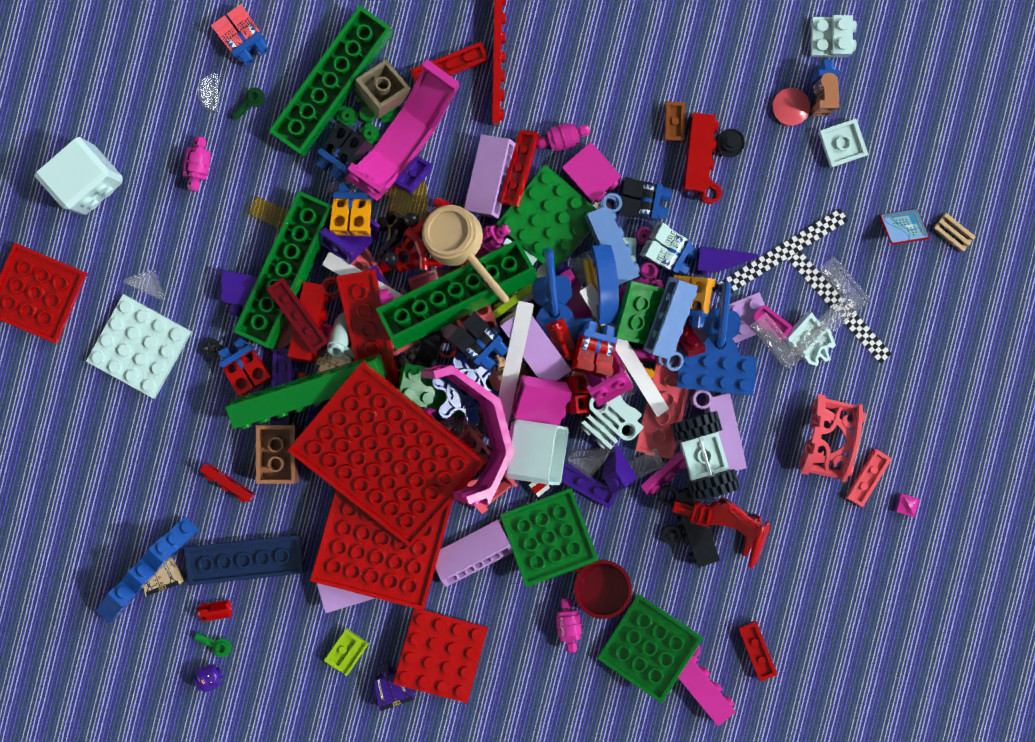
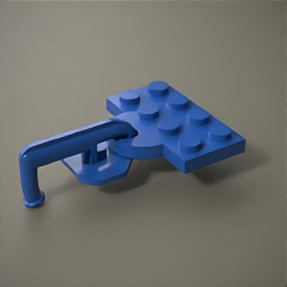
(552, 295)
(719, 368)

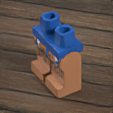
(825, 89)

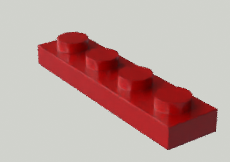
(457, 61)
(519, 168)

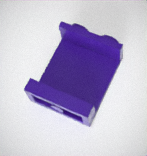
(348, 247)

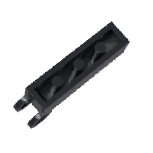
(696, 536)

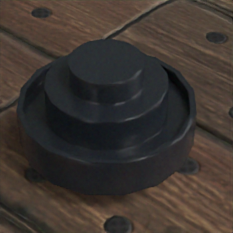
(730, 143)

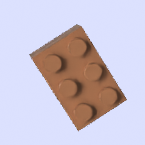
(273, 460)

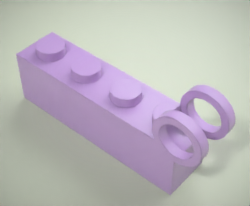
(730, 434)

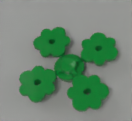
(366, 116)

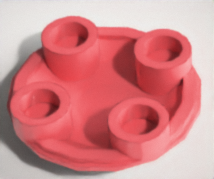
(791, 106)

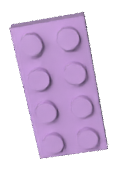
(746, 309)

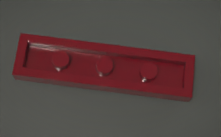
(297, 315)

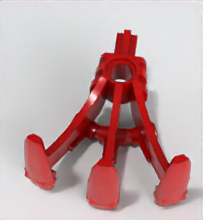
(414, 239)
(728, 514)

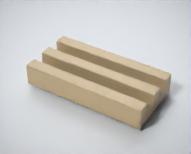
(959, 227)

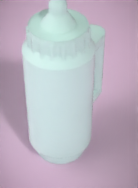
(340, 338)

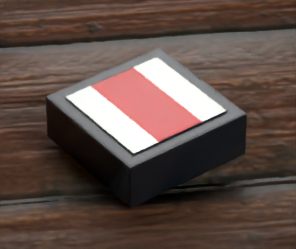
(539, 489)

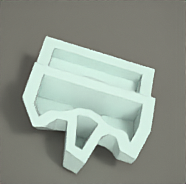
(820, 351)

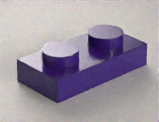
(413, 175)

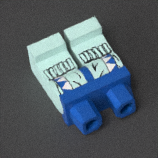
(675, 249)

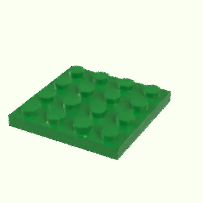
(549, 217)
(549, 537)
(650, 648)

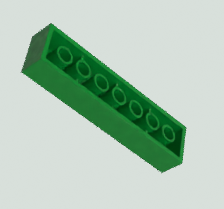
(331, 81)
(289, 258)
(455, 295)
(295, 394)

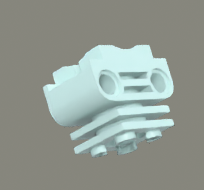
(610, 420)

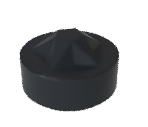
(211, 348)
(671, 534)

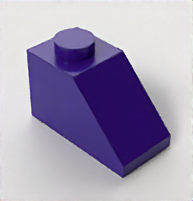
(617, 470)

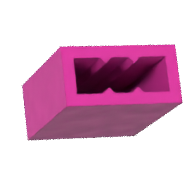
(591, 173)
(541, 400)

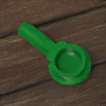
(220, 647)

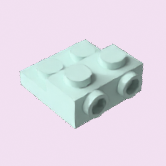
(833, 36)

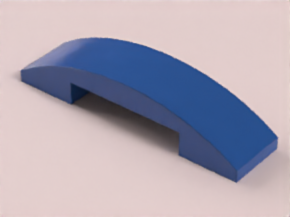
(607, 284)

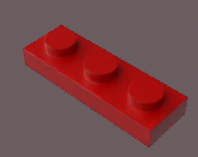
(227, 483)
(757, 650)

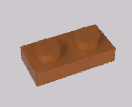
(674, 121)

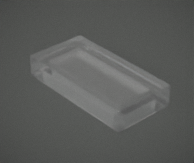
(646, 463)

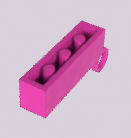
(706, 691)

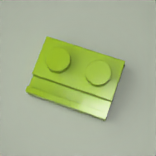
(346, 652)

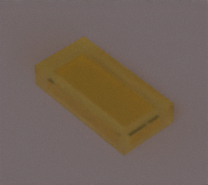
(268, 212)

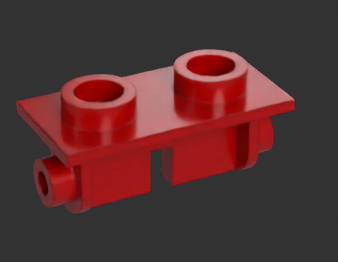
(561, 338)

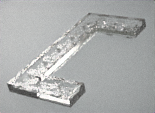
(792, 352)

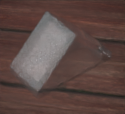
(147, 282)
(588, 460)

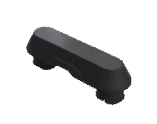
(429, 349)

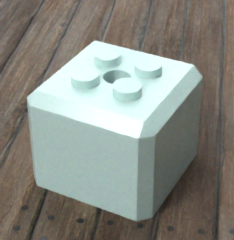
(79, 177)
(537, 452)

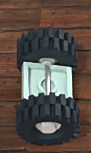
(705, 456)

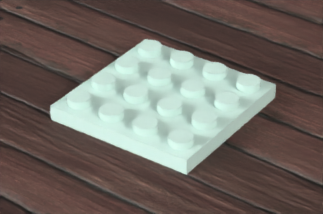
(139, 346)

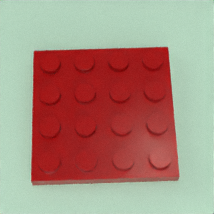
(38, 292)
(440, 655)

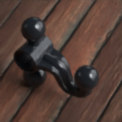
(396, 226)

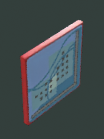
(904, 226)

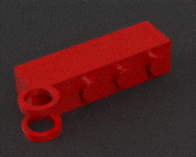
(699, 156)
(314, 299)

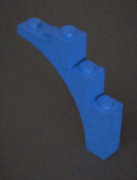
(143, 571)

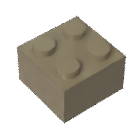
(382, 89)

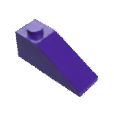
(715, 260)

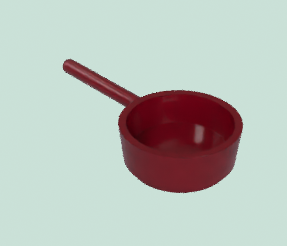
(602, 589)

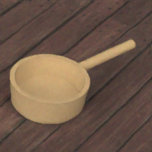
(454, 238)

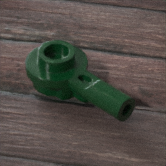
(254, 98)

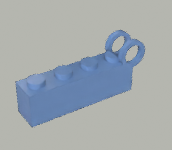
(606, 232)
(669, 322)

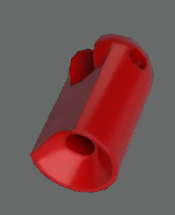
(214, 611)

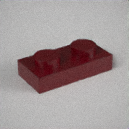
(690, 343)

